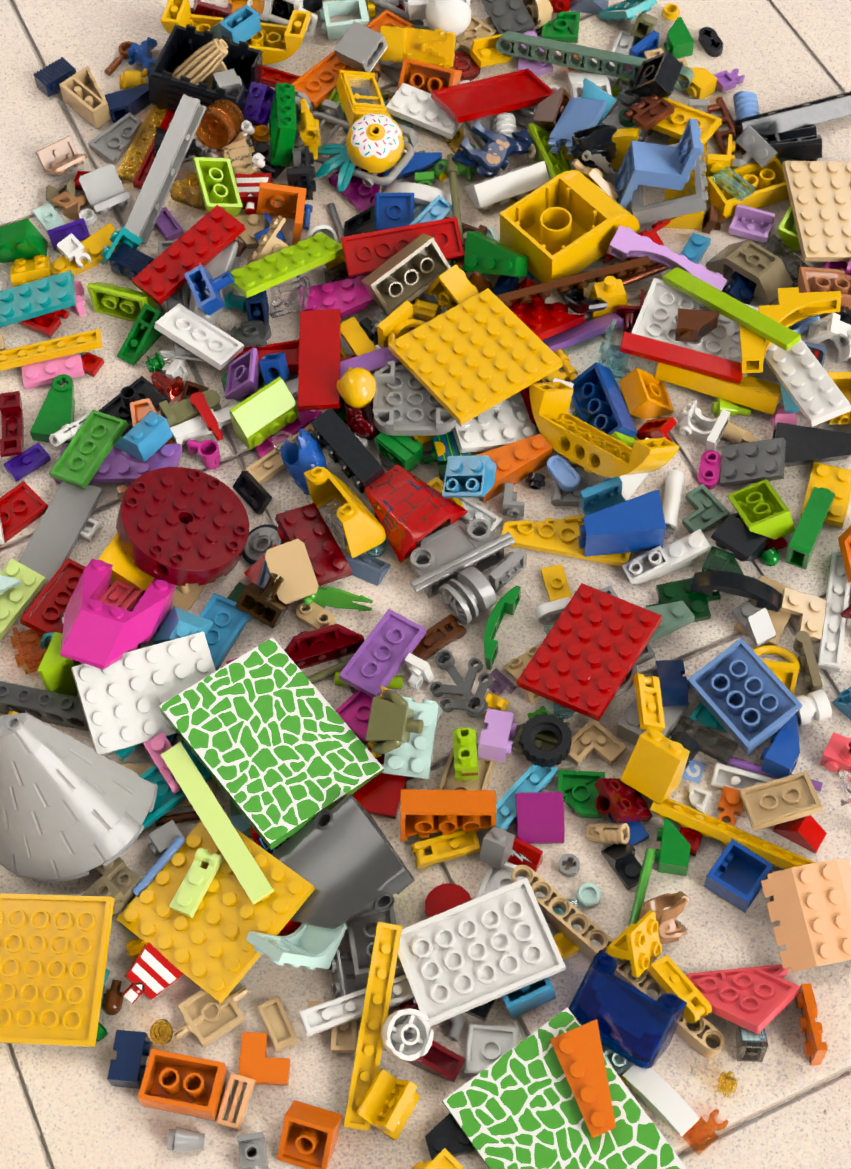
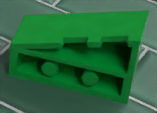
(21, 241)
(492, 257)

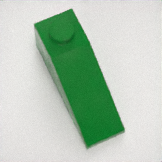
(141, 335)

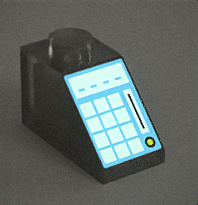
(750, 1046)

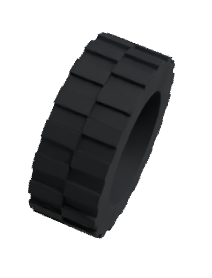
(545, 723)

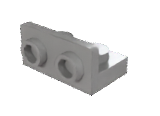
(506, 569)

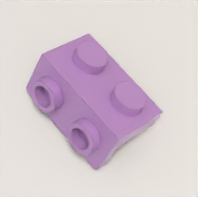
(751, 223)

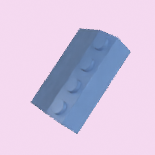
(744, 696)

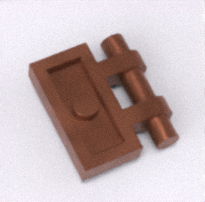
(649, 112)

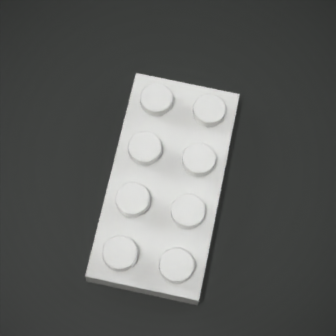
(420, 109)
(199, 336)

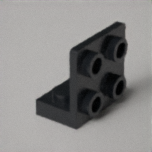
(303, 176)

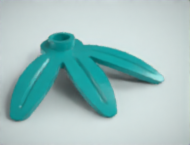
(341, 157)

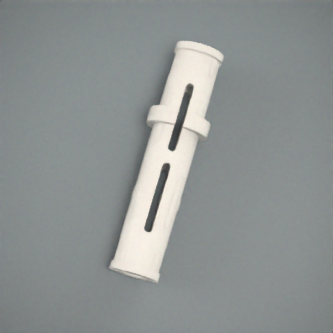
(67, 431)

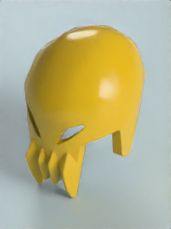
(357, 387)

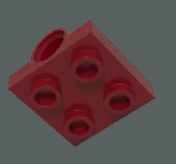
(620, 801)

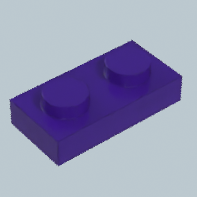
(77, 228)
(27, 462)

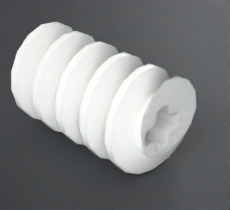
(505, 124)

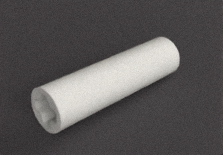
(672, 498)

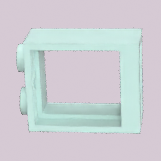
(342, 7)

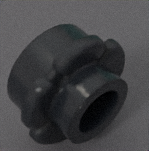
(535, 481)

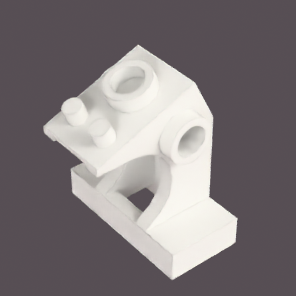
(835, 330)
(691, 416)

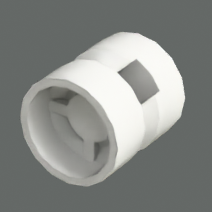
(815, 707)

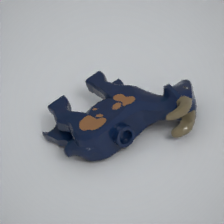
(496, 150)

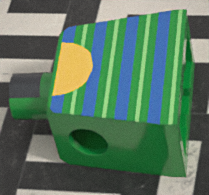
(443, 446)

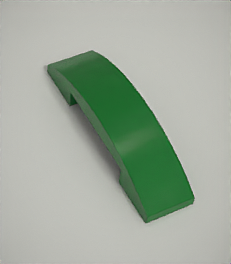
(507, 605)

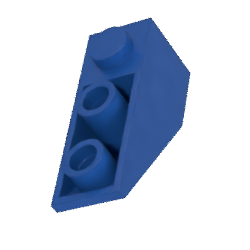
(784, 752)

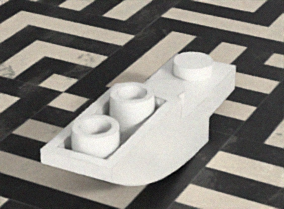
(665, 561)

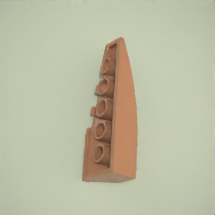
(825, 280)

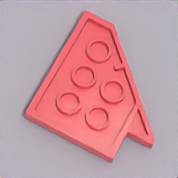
(746, 995)

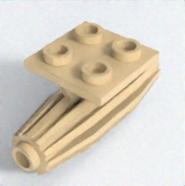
(204, 63)

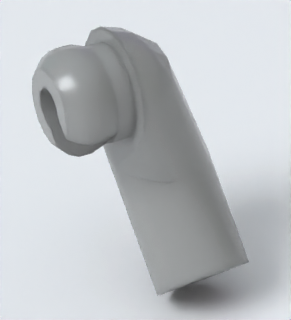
(456, 1027)

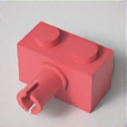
(837, 754)

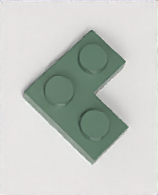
(708, 510)

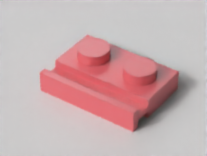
(122, 595)

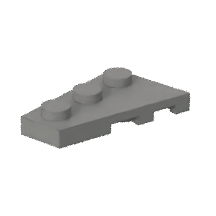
(116, 138)

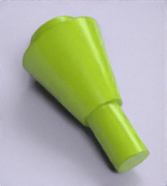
(721, 404)

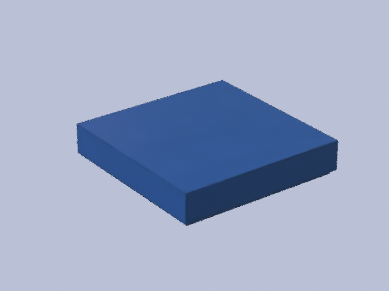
(394, 210)

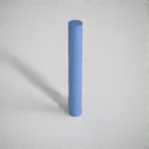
(158, 866)

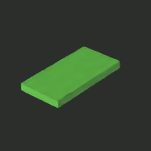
(88, 449)

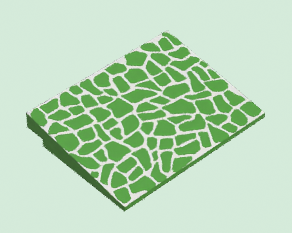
(271, 741)
(527, 1117)

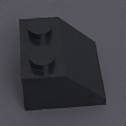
(657, 76)

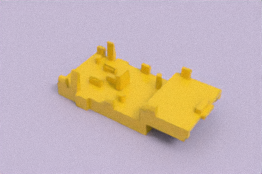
(419, 44)

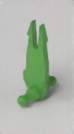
(338, 599)

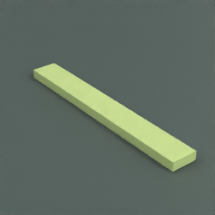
(217, 823)

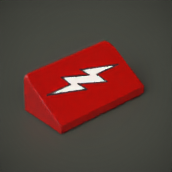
(525, 854)

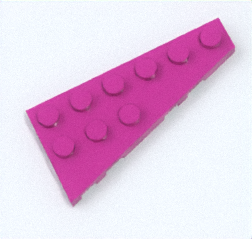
(346, 295)

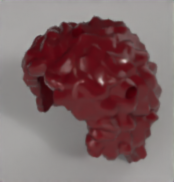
(361, 421)

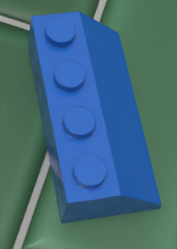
(601, 396)

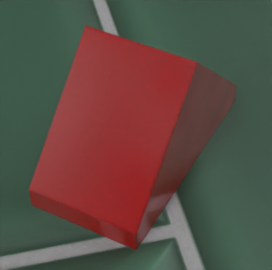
(802, 831)

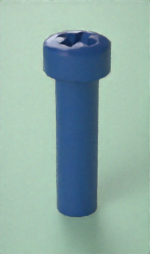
(307, 209)

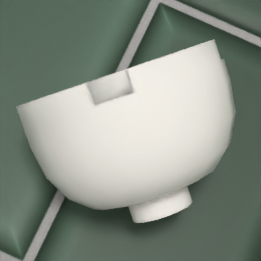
(407, 1034)

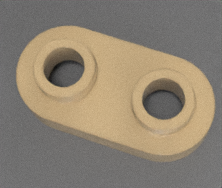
(313, 615)

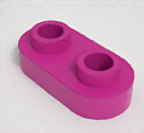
(709, 468)

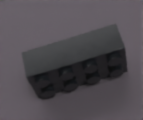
(346, 450)

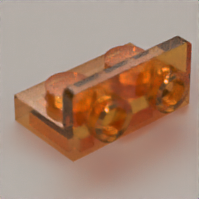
(28, 648)

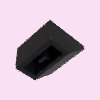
(738, 539)

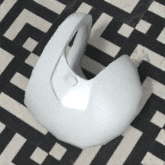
(448, 15)

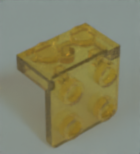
(188, 192)

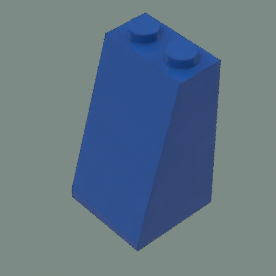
(624, 527)

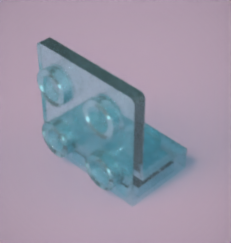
(610, 352)

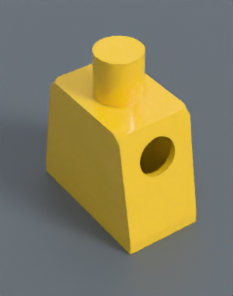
(612, 292)

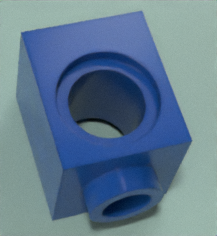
(276, 361)

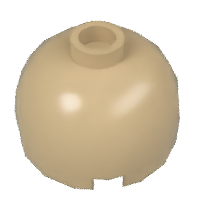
(540, 12)

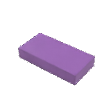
(168, 226)

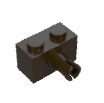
(263, 603)

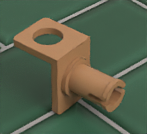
(71, 204)

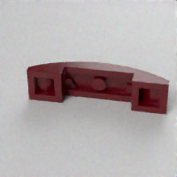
(12, 424)

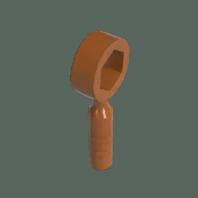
(118, 60)

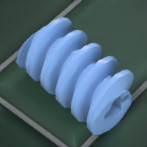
(745, 104)

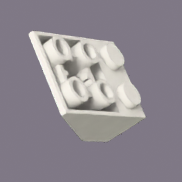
(576, 78)

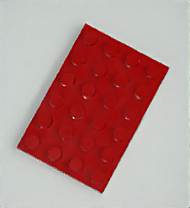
(589, 651)

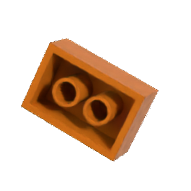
(183, 1084)

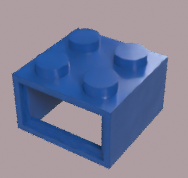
(738, 875)

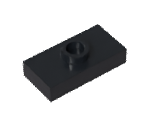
(252, 492)

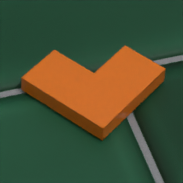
(256, 1065)

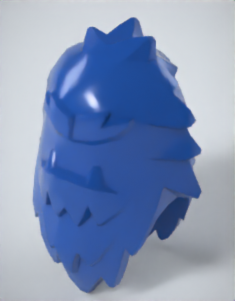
(302, 457)

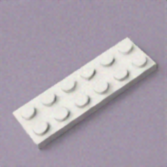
(807, 382)

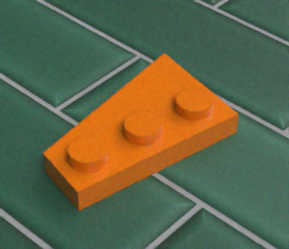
(813, 1047)

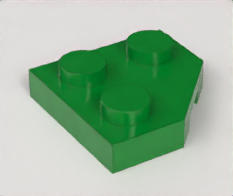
(563, 28)
(580, 791)

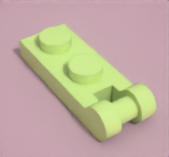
(196, 882)

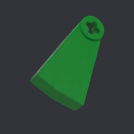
(56, 410)

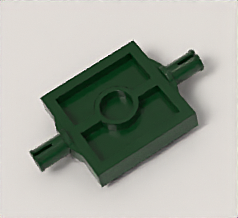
(680, 591)

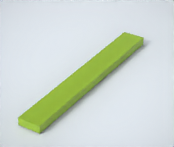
(732, 308)

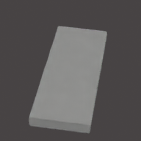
(60, 529)

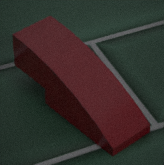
(440, 1062)

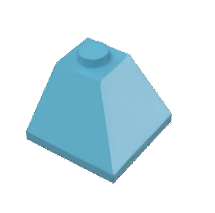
(181, 624)

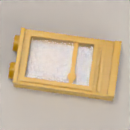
(359, 94)

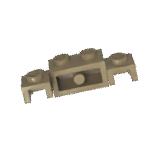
(115, 882)

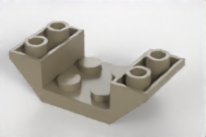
(756, 265)

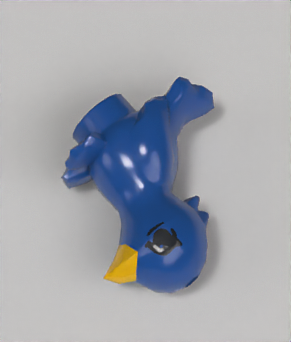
(142, 55)

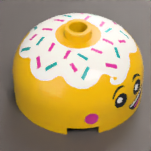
(375, 143)

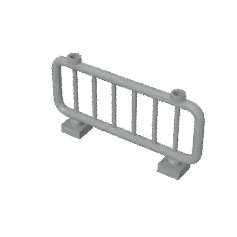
(335, 115)

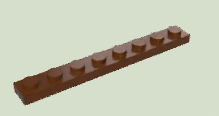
(579, 280)

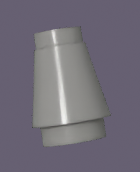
(185, 1140)

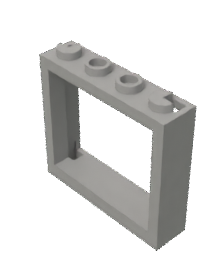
(673, 207)

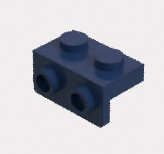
(740, 288)

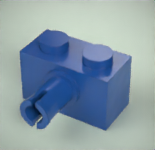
(207, 289)

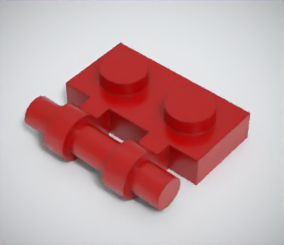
(47, 323)

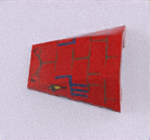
(409, 509)

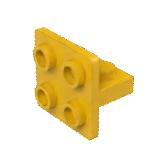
(638, 944)
(389, 1104)

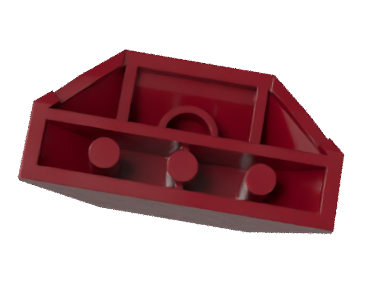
(323, 645)

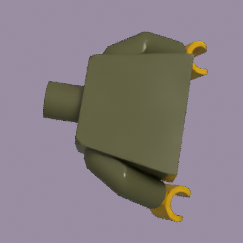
(390, 722)

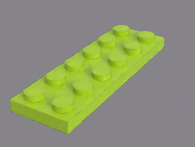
(285, 264)

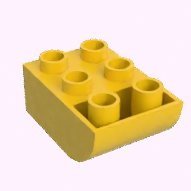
(563, 225)

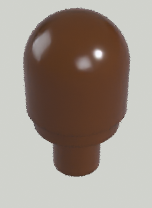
(113, 998)

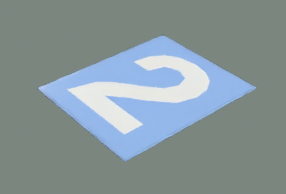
(694, 771)

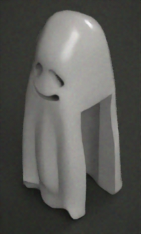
(221, 263)

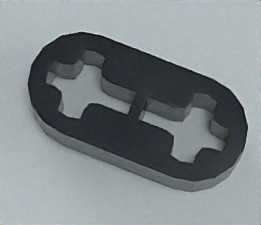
(707, 43)

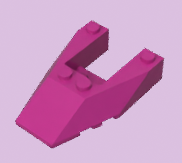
(103, 632)

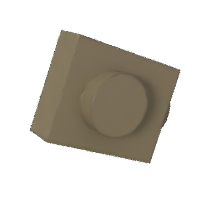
(52, 192)

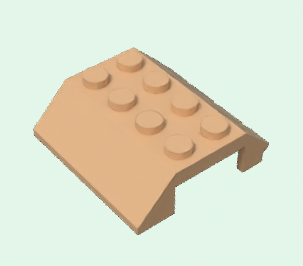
(812, 913)

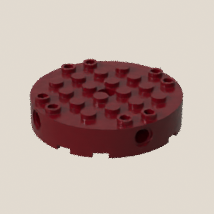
(182, 526)

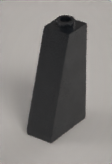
(812, 445)

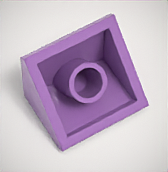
(243, 375)

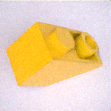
(702, 84)

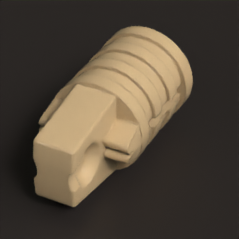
(737, 434)
(608, 833)

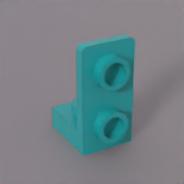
(123, 236)

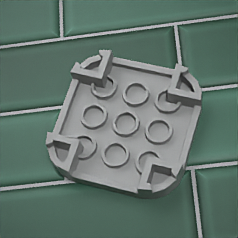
(406, 406)

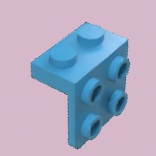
(601, 496)

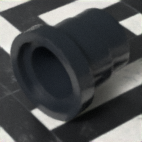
(128, 395)

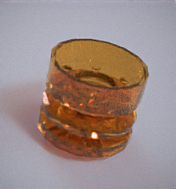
(220, 124)

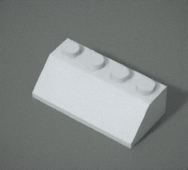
(507, 184)

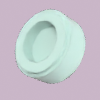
(588, 895)

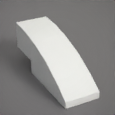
(661, 1098)

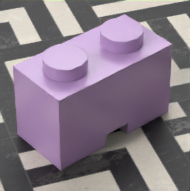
(496, 736)

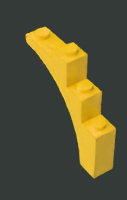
(789, 310)

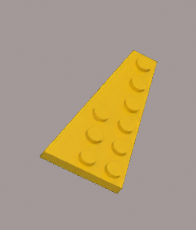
(557, 538)

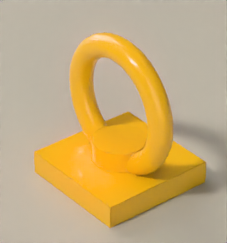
(397, 324)
(784, 671)

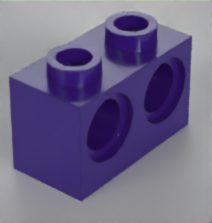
(258, 104)

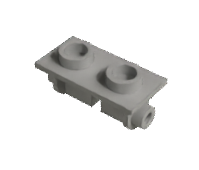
(340, 968)

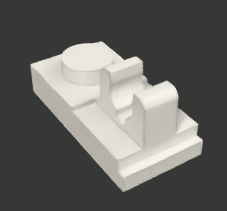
(420, 671)

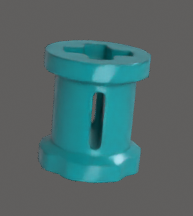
(235, 302)

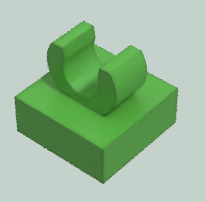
(424, 178)

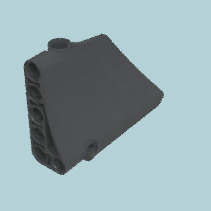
(346, 863)

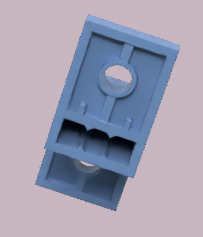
(658, 164)

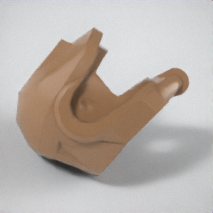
(669, 928)

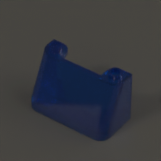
(626, 1017)

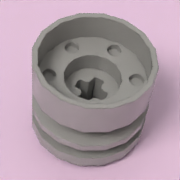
(468, 595)

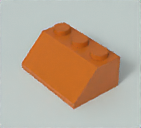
(427, 75)

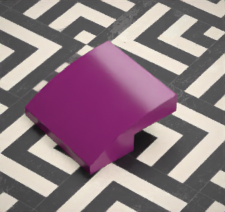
(540, 817)

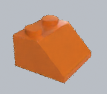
(308, 1136)

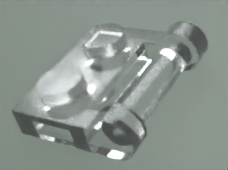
(290, 302)

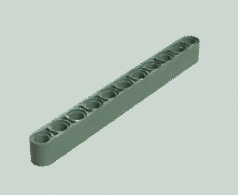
(584, 53)

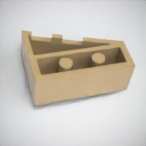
(86, 97)

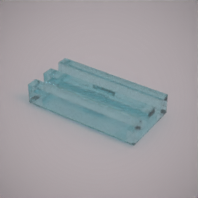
(735, 181)

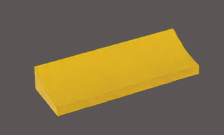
(750, 392)

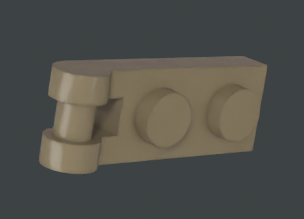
(807, 661)

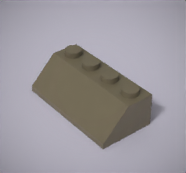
(406, 274)

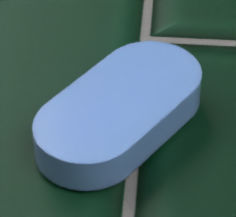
(563, 473)

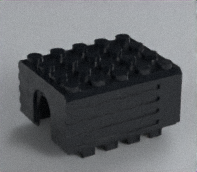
(181, 44)

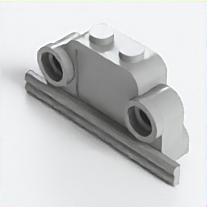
(454, 550)

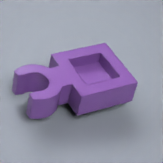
(728, 80)

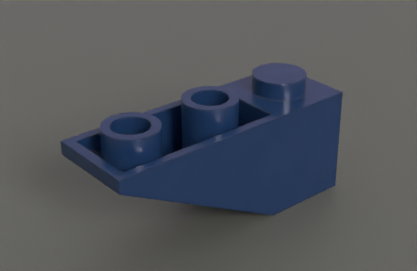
(128, 100)

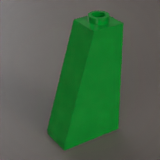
(809, 527)

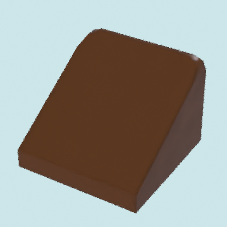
(191, 388)

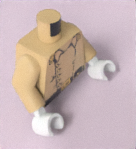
(242, 152)

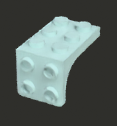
(415, 756)
(306, 946)

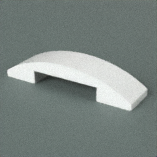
(423, 193)

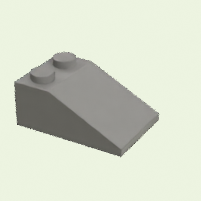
(629, 726)
(361, 937)

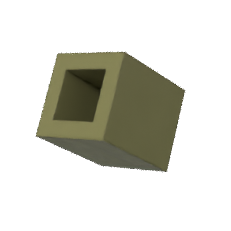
(644, 25)

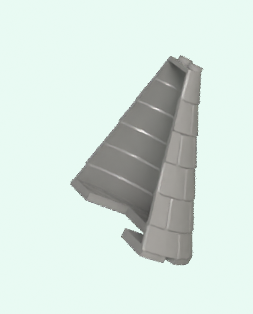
(63, 803)

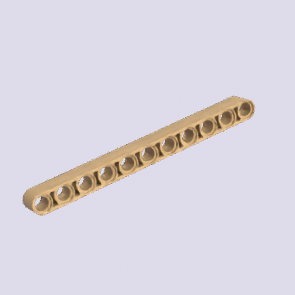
(591, 931)

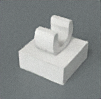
(176, 369)

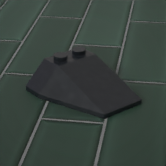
(797, 144)

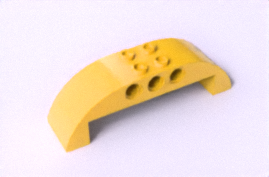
(275, 40)
(588, 445)

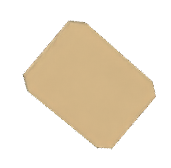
(294, 566)

